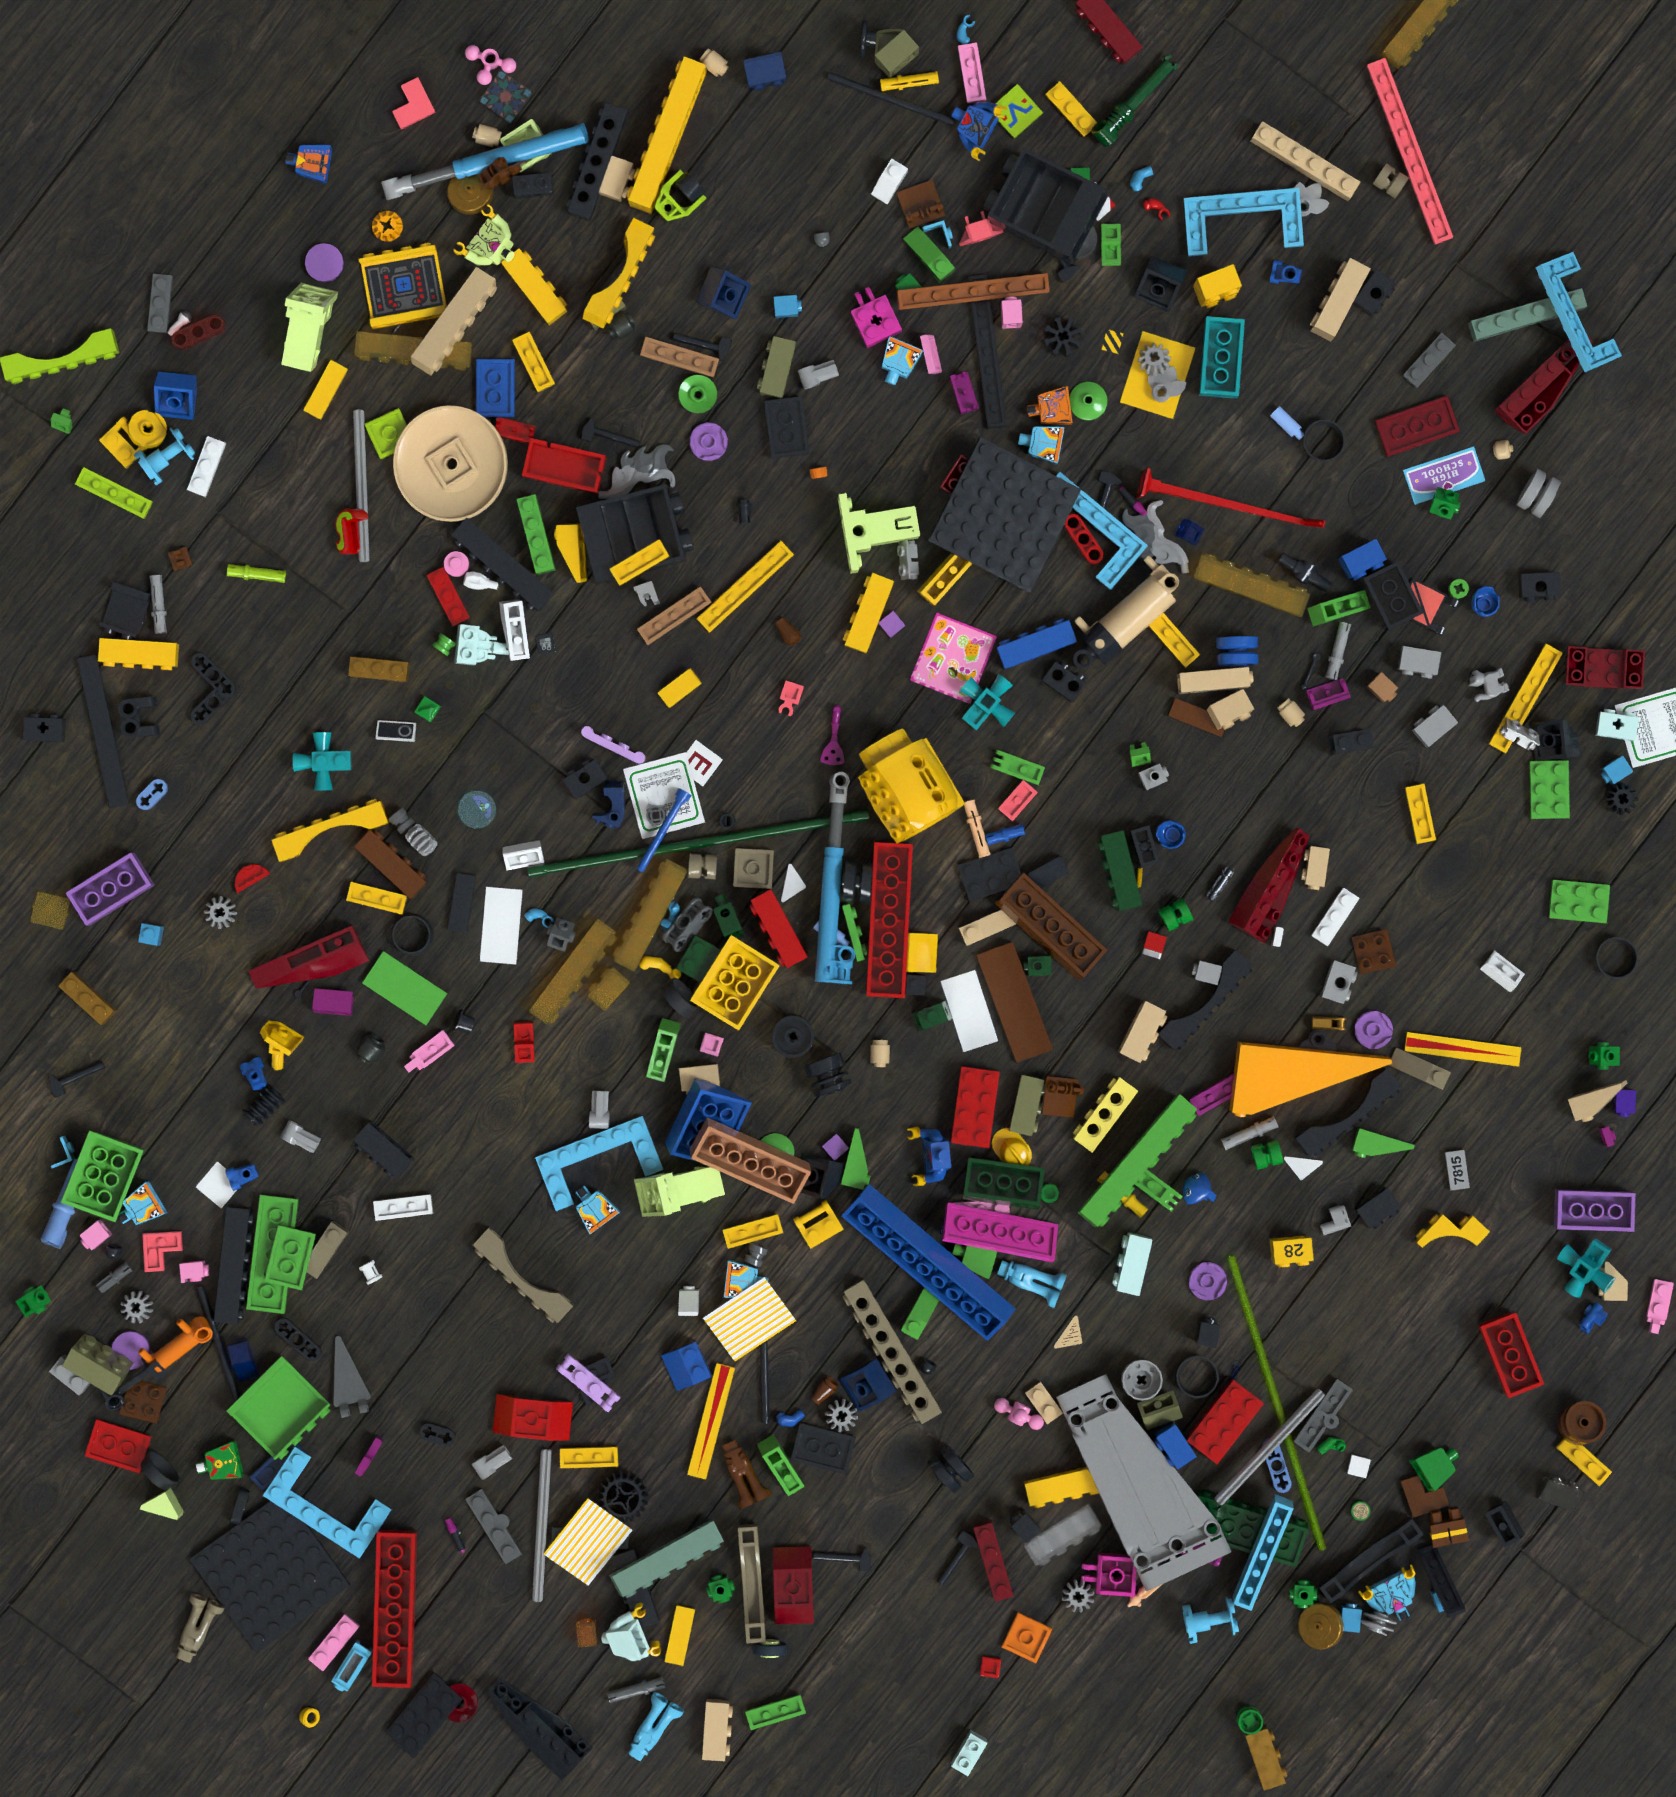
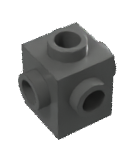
(560, 934)

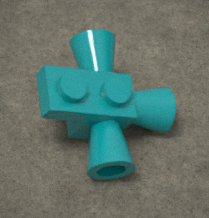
(986, 702)
(323, 761)
(1586, 1268)

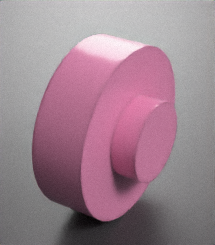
(456, 564)

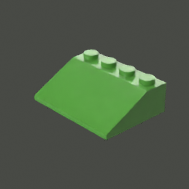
(102, 1175)

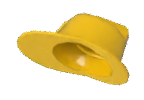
(1011, 1147)

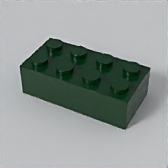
(1120, 871)
(1003, 1183)

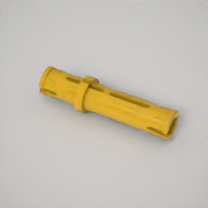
(909, 81)
(1130, 1201)

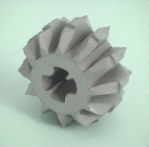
(1149, 353)
(421, 839)
(221, 919)
(143, 1306)
(848, 1416)
(1073, 1600)

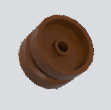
(1582, 1423)

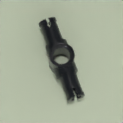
(1304, 572)

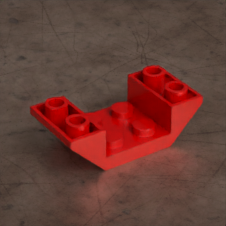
(532, 1418)

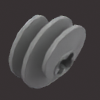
(1378, 1622)

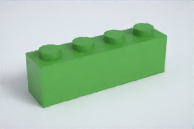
(536, 534)

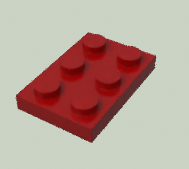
(118, 1445)

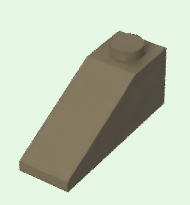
(1419, 1068)
(326, 1248)

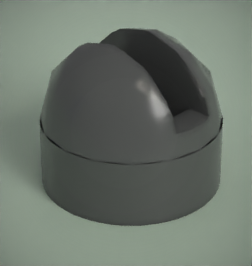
(822, 239)

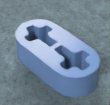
(155, 797)

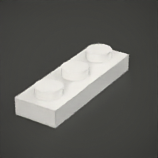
(206, 466)
(1335, 916)
(403, 1207)

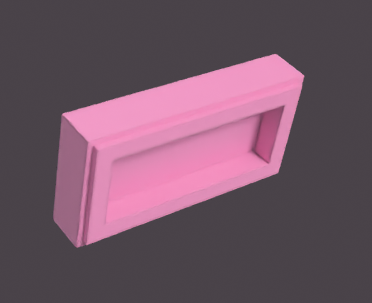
(931, 354)

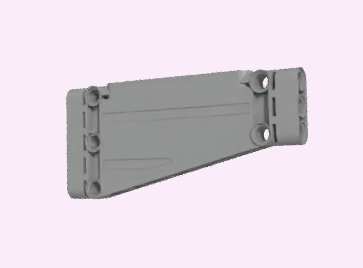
(1140, 1488)

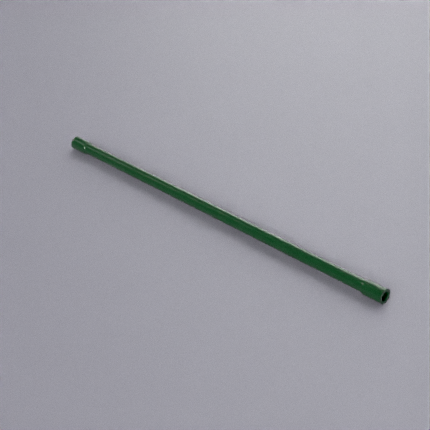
(543, 869)

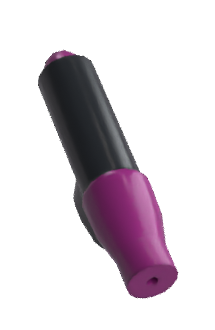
(1133, 501)
(455, 1533)

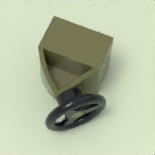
(892, 48)

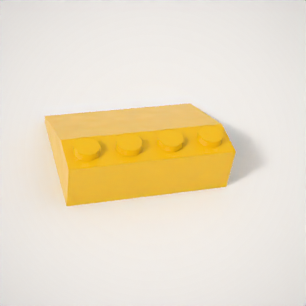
(734, 982)

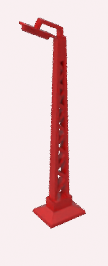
(1148, 484)

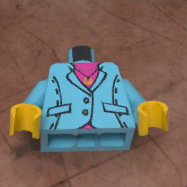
(1392, 1593)

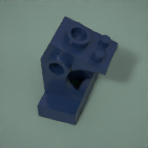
(616, 793)

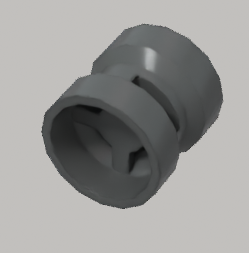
(658, 815)
(401, 820)
(755, 1254)

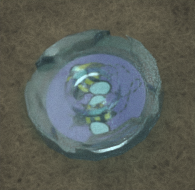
(477, 809)

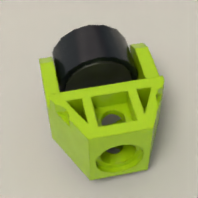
(690, 189)

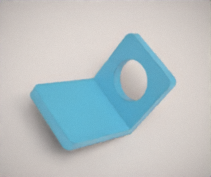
(947, 231)
(69, 1149)

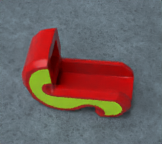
(347, 529)

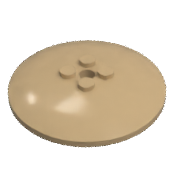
(423, 458)

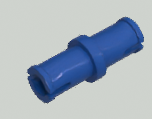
(1005, 834)

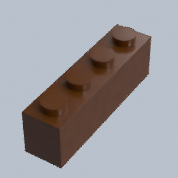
(391, 864)

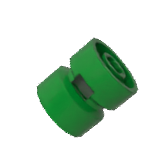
(1169, 917)
(1267, 1154)
(1249, 1719)

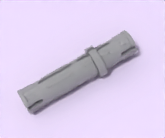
(158, 604)
(1338, 649)
(1257, 1129)

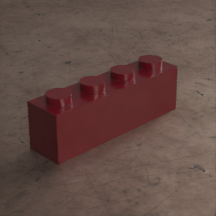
(1109, 28)
(993, 1560)

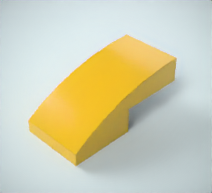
(679, 688)

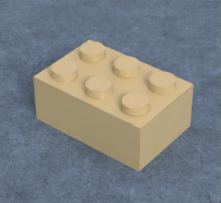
(1142, 1031)

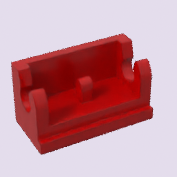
(515, 430)

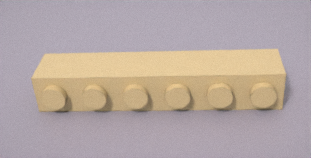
(1305, 161)
(454, 321)

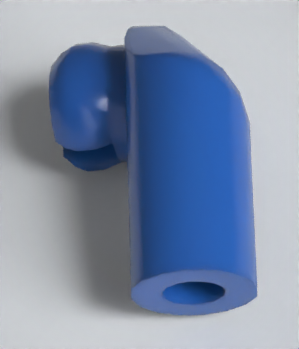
(790, 1421)

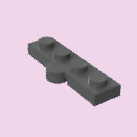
(1323, 1415)
(494, 1525)

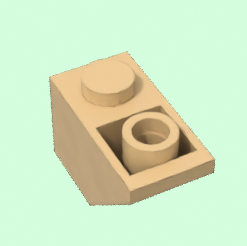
(1619, 1289)

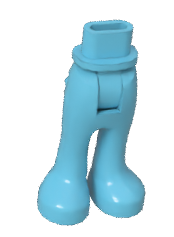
(1023, 1276)
(646, 1735)

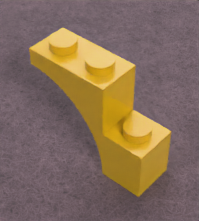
(1441, 1226)

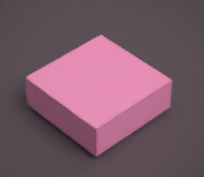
(711, 1044)

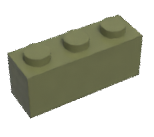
(776, 367)
(1027, 1105)

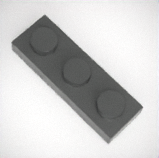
(160, 303)
(1429, 360)

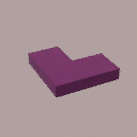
(369, 1456)

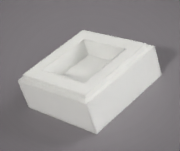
(1277, 936)
(1358, 1466)

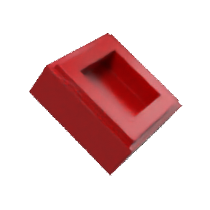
(990, 1667)

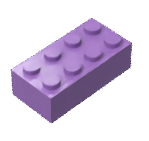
(110, 889)
(1594, 1210)

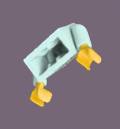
(627, 1637)

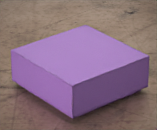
(891, 624)
(835, 1147)

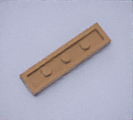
(679, 357)
(674, 616)

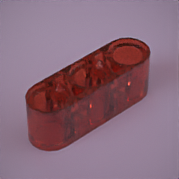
(208, 332)

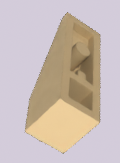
(985, 927)
(1588, 1104)

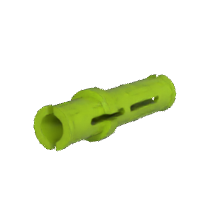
(256, 573)

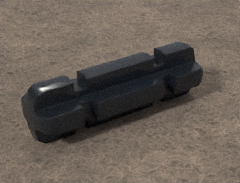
(1219, 883)

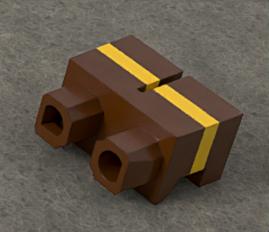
(1440, 1526)

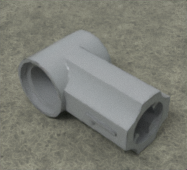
(813, 375)
(599, 1112)
(295, 1134)
(488, 1464)

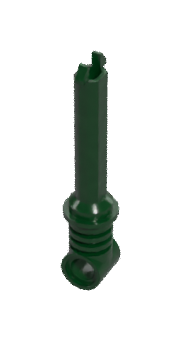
(1107, 129)

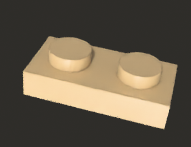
(1043, 1402)

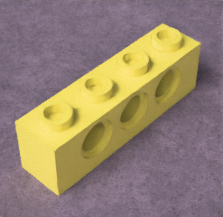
(1091, 1141)

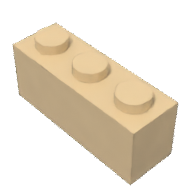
(716, 1730)

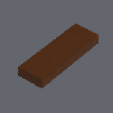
(1194, 716)

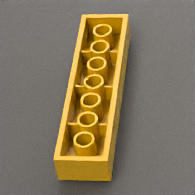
(667, 134)

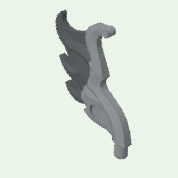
(639, 468)
(1151, 531)

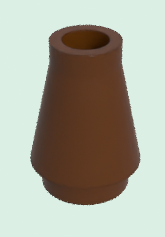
(788, 632)
(824, 1390)

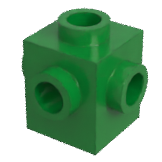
(1445, 503)
(1604, 1055)
(33, 1301)
(720, 1581)
(1299, 1587)

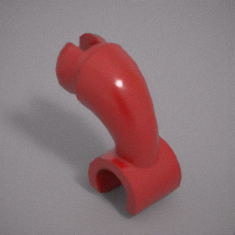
(1156, 204)

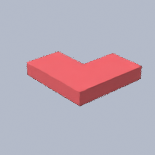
(418, 106)
(156, 1244)

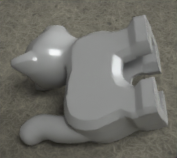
(1490, 682)

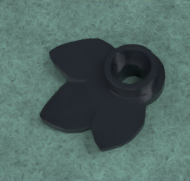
(1324, 1044)

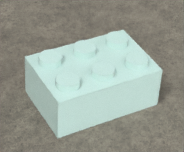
(1132, 1263)

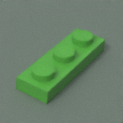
(855, 932)
(775, 1712)

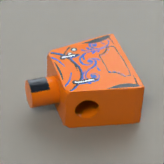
(1052, 407)

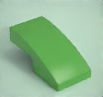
(1110, 244)

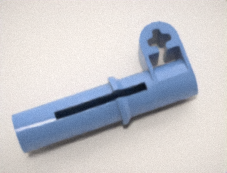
(55, 1230)

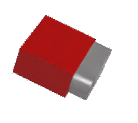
(1154, 945)

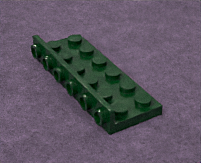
(1242, 1523)

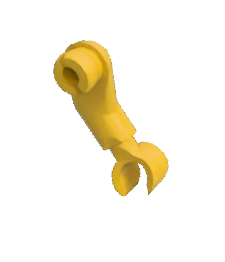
(655, 962)

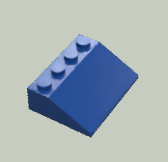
(702, 1102)

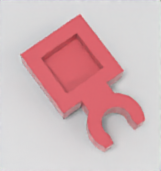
(791, 695)

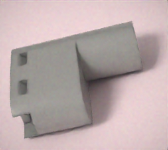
(1339, 1220)

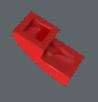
(524, 1042)

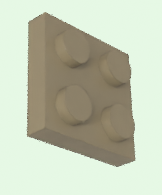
(753, 868)

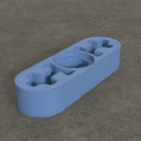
(1285, 1477)

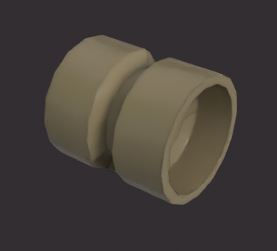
(1395, 185)
(702, 866)

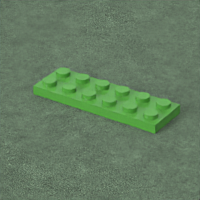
(271, 1213)

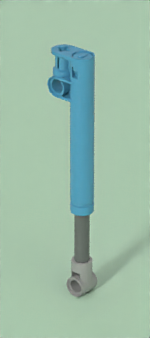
(475, 164)
(829, 963)

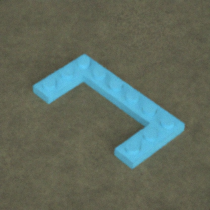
(1284, 199)
(1588, 356)
(1130, 545)
(552, 1162)
(281, 1495)

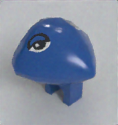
(1197, 1188)

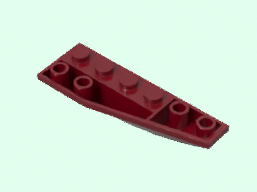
(1540, 390)
(1270, 888)
(314, 961)

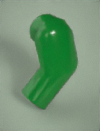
(1331, 1443)

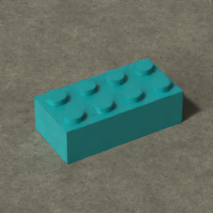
(1221, 357)

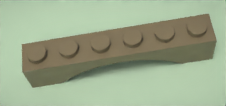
(552, 1302)
(752, 1583)

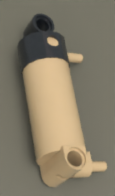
(1127, 618)

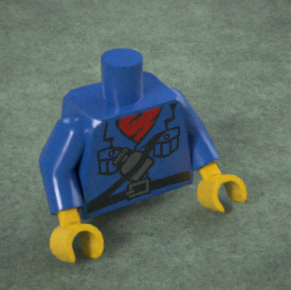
(977, 125)
(935, 1155)

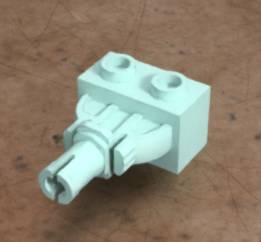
(474, 645)

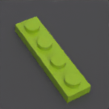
(113, 493)

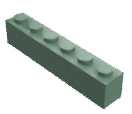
(1521, 317)
(666, 1558)

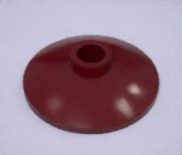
(470, 1699)

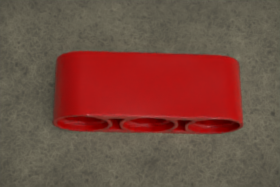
(1081, 529)

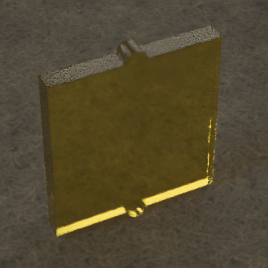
(50, 910)

